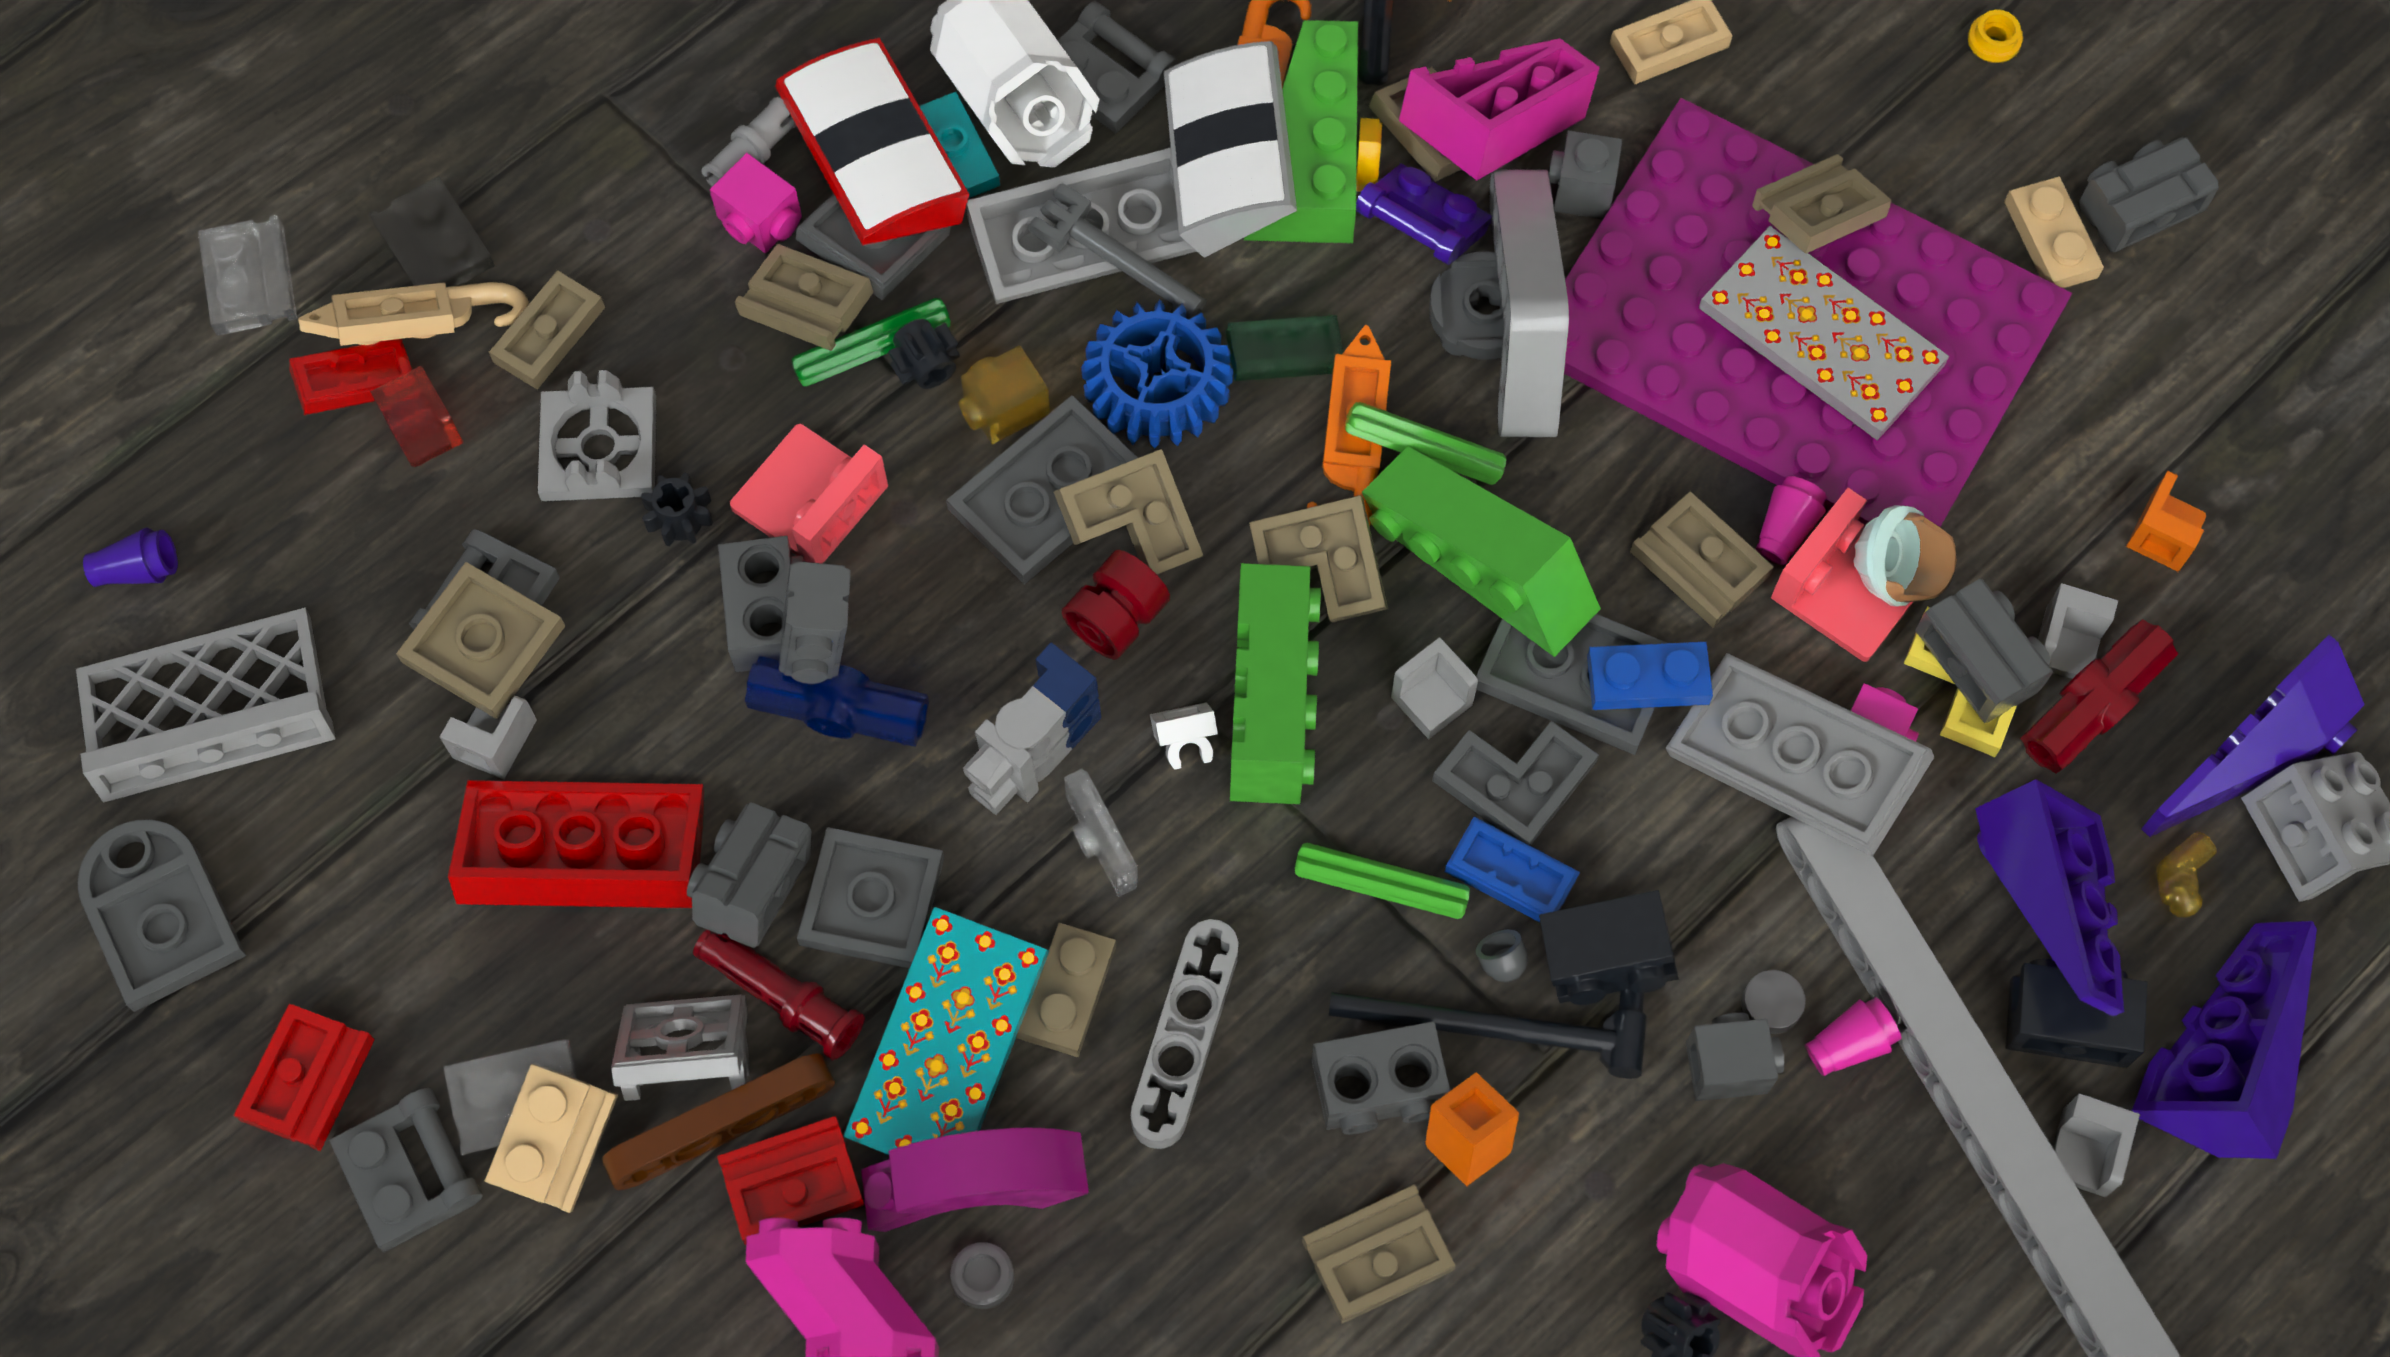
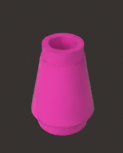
(1790, 518)
(1854, 1037)

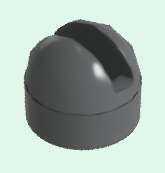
(1503, 955)

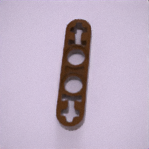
(718, 1121)

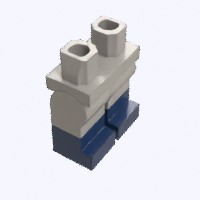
(1033, 732)

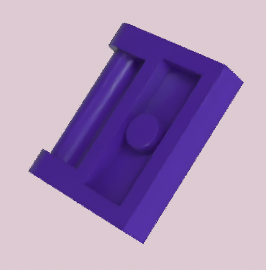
(1425, 212)

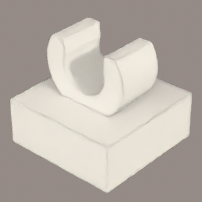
(1185, 726)

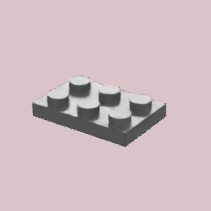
(1013, 498)
(1560, 685)

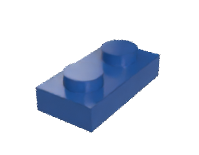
(1649, 675)

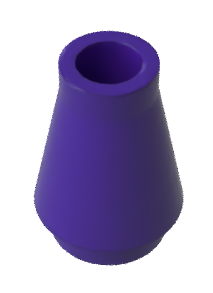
(136, 559)

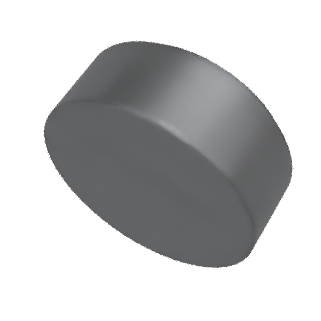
(1775, 997)
(982, 1275)

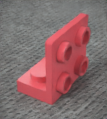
(811, 493)
(1827, 589)

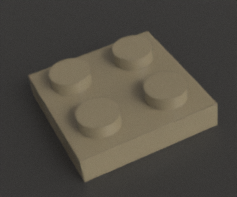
(481, 640)

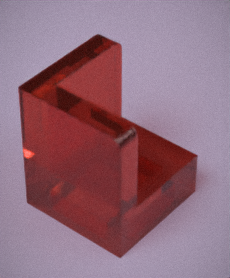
(417, 417)

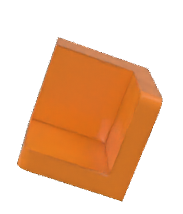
(2167, 527)
(1471, 1129)

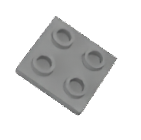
(2323, 821)

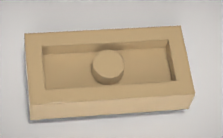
(1670, 39)
(2053, 233)

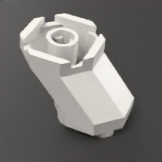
(1015, 78)

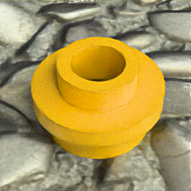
(1999, 25)

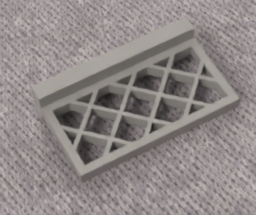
(208, 739)

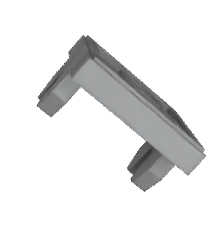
(603, 477)
(709, 1019)

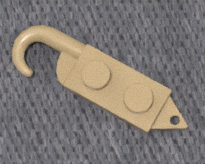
(408, 311)

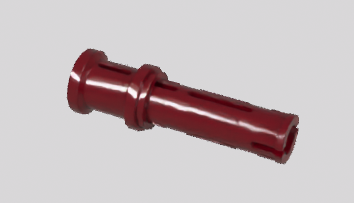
(799, 1004)

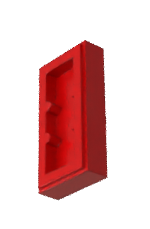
(346, 374)

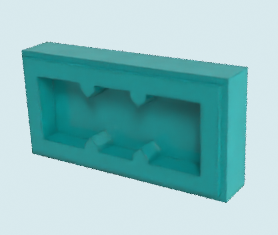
(961, 143)

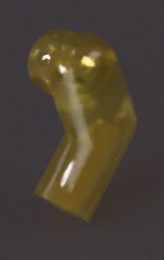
(2178, 874)

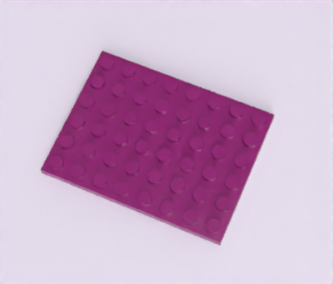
(1653, 349)

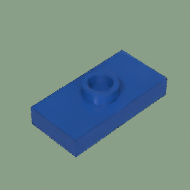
(1511, 870)

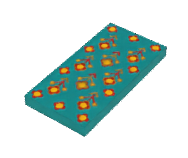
(947, 1034)

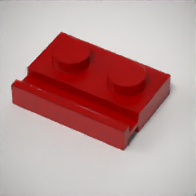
(304, 1077)
(792, 1177)

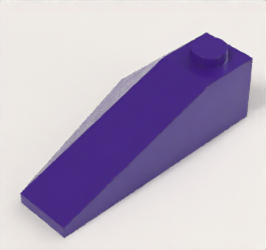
(2290, 727)
(2056, 871)
(2237, 1062)

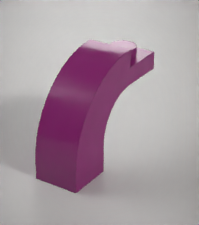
(972, 1171)

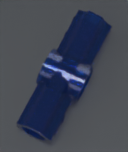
(839, 704)

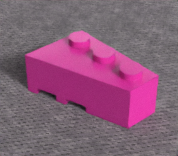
(1499, 107)

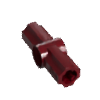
(2099, 696)

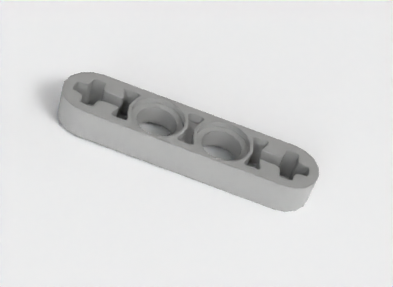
(1183, 1032)

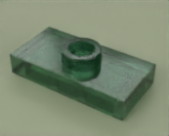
(1283, 347)

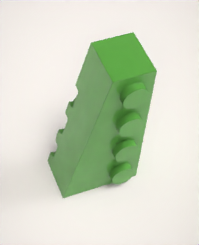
(1321, 135)
(1485, 547)
(1271, 684)

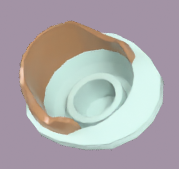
(1904, 556)

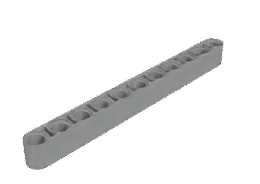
(1976, 1098)

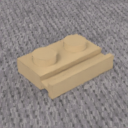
(551, 1138)

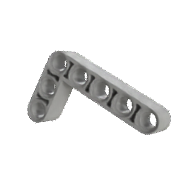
(1532, 303)

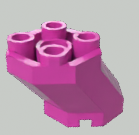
(1764, 1260)
(835, 1291)

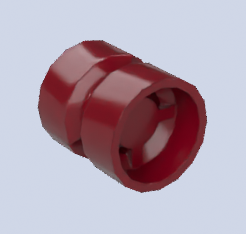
(1122, 597)

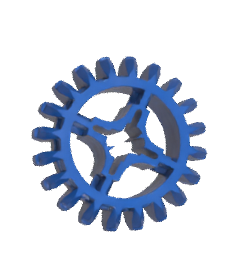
(1140, 348)

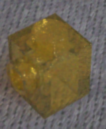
(1003, 395)

